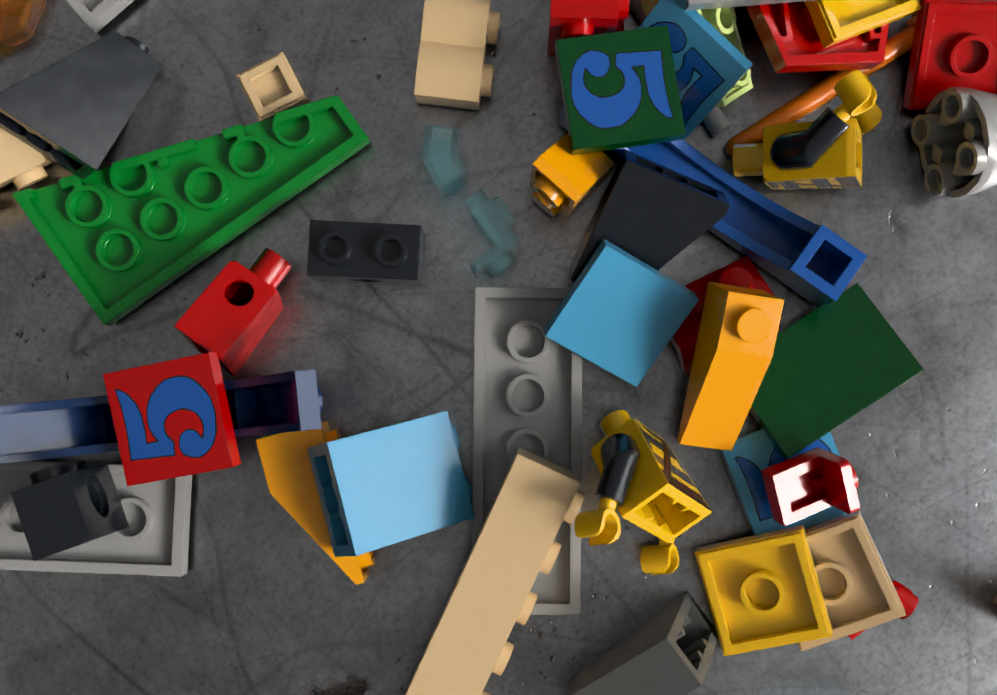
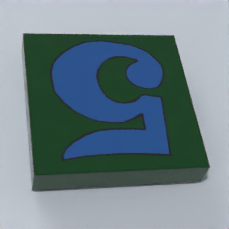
(619, 89)

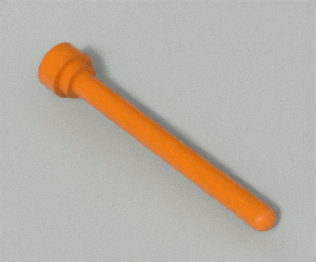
(821, 92)

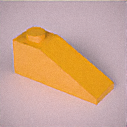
(728, 363)

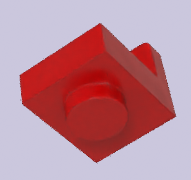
(810, 485)

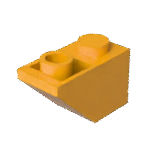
(567, 180)

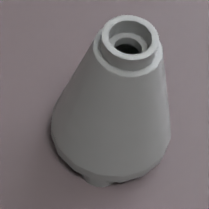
(958, 142)

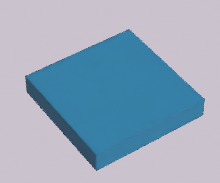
(620, 313)

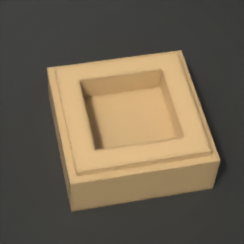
(272, 87)

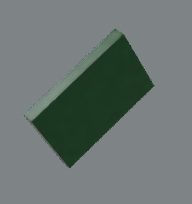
(829, 371)

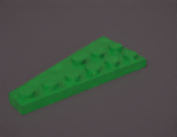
(171, 208)

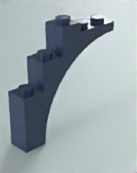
(86, 426)

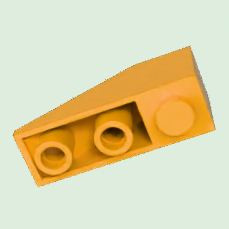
(294, 487)

